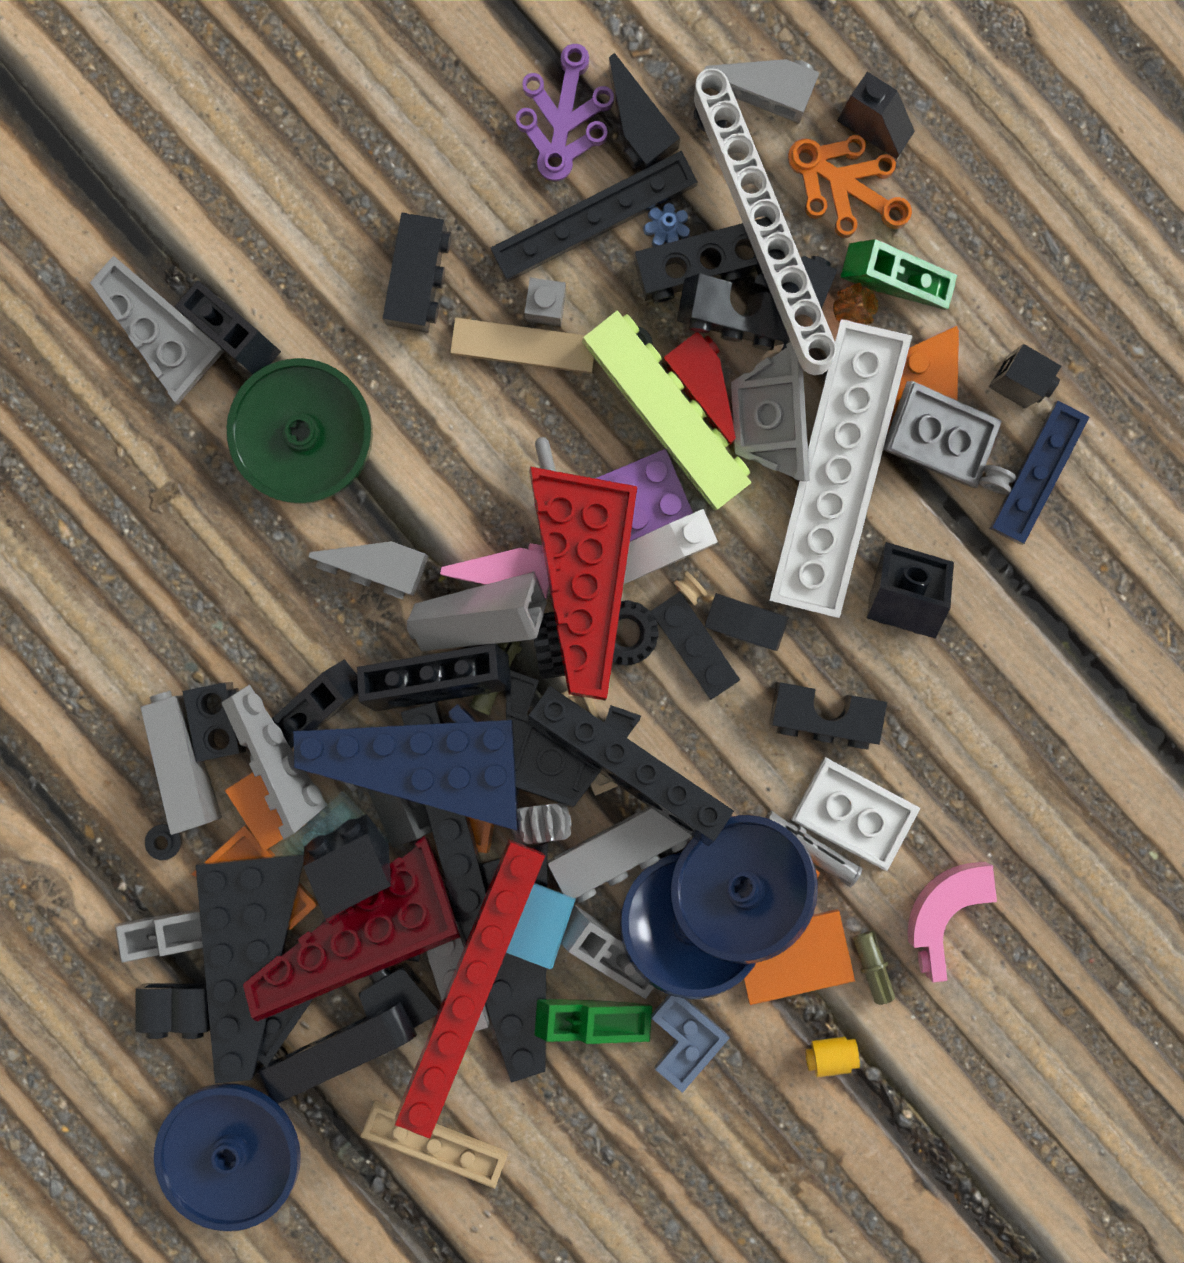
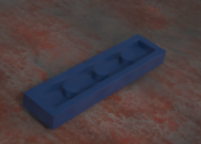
(1039, 472)

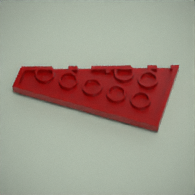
(585, 551)

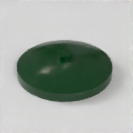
(299, 431)

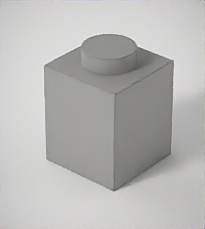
(545, 302)

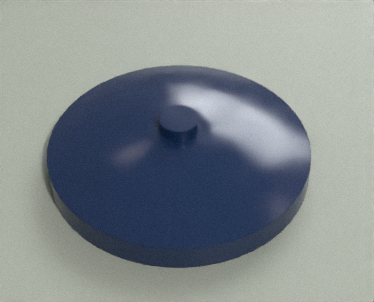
(745, 891)
(661, 948)
(227, 1157)

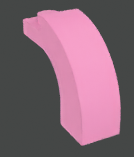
(937, 903)

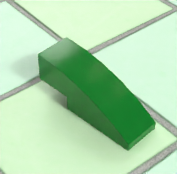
(592, 1021)

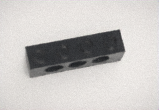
(687, 252)
(434, 677)

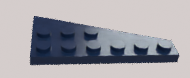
(444, 766)

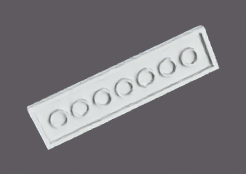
(842, 468)

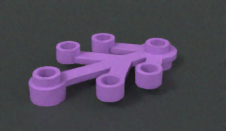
(564, 118)

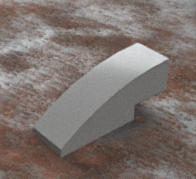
(159, 935)

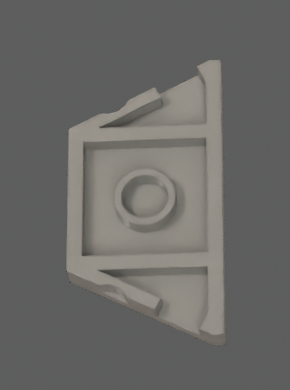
(772, 415)

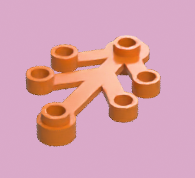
(844, 181)

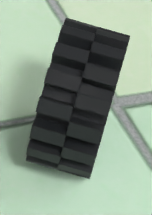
(648, 634)
(548, 649)

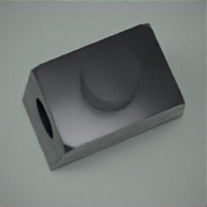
(400, 985)

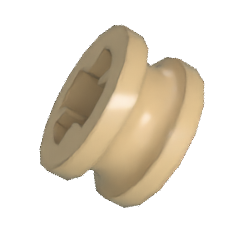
(690, 588)

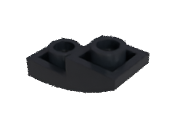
(746, 622)

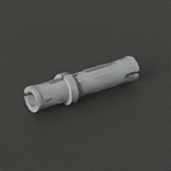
(822, 855)

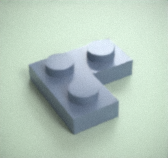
(695, 1043)

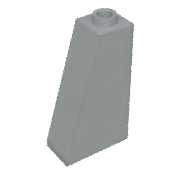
(480, 615)
(181, 780)

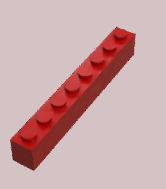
(469, 989)

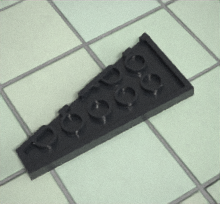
(243, 928)
(515, 997)

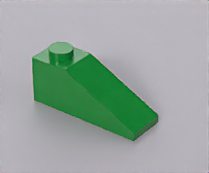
(898, 274)

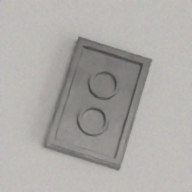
(941, 434)

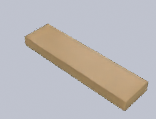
(520, 345)
(444, 1149)

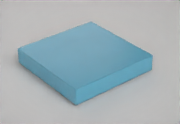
(541, 926)

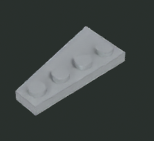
(166, 338)

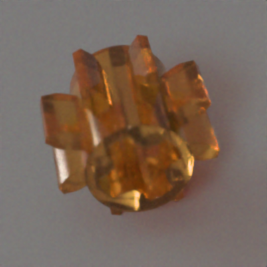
(855, 305)

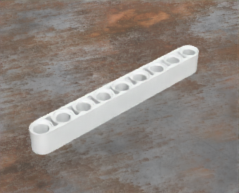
(759, 204)

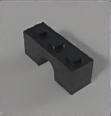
(708, 307)
(859, 721)

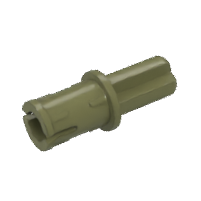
(874, 967)

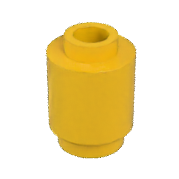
(832, 1056)

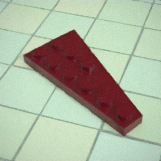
(361, 939)

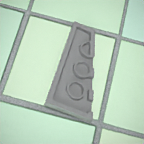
(272, 758)

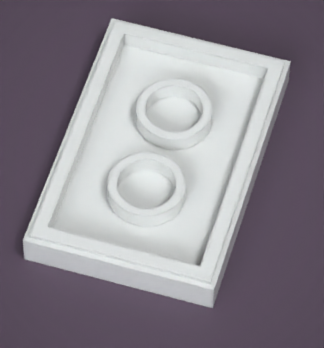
(855, 814)

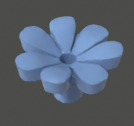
(662, 229)

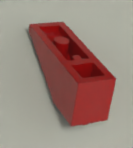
(702, 376)

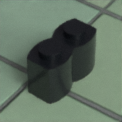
(171, 1008)

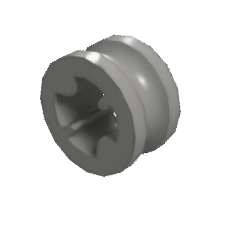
(997, 479)

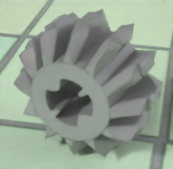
(542, 824)

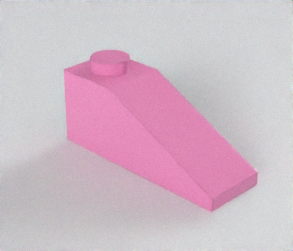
(502, 567)

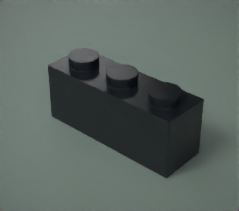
(416, 272)

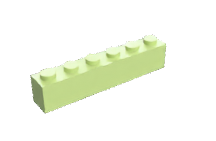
(666, 410)

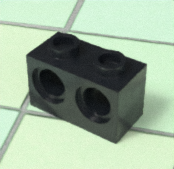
(205, 723)

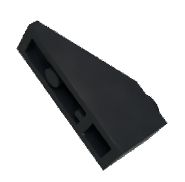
(643, 128)
(227, 328)
(318, 701)

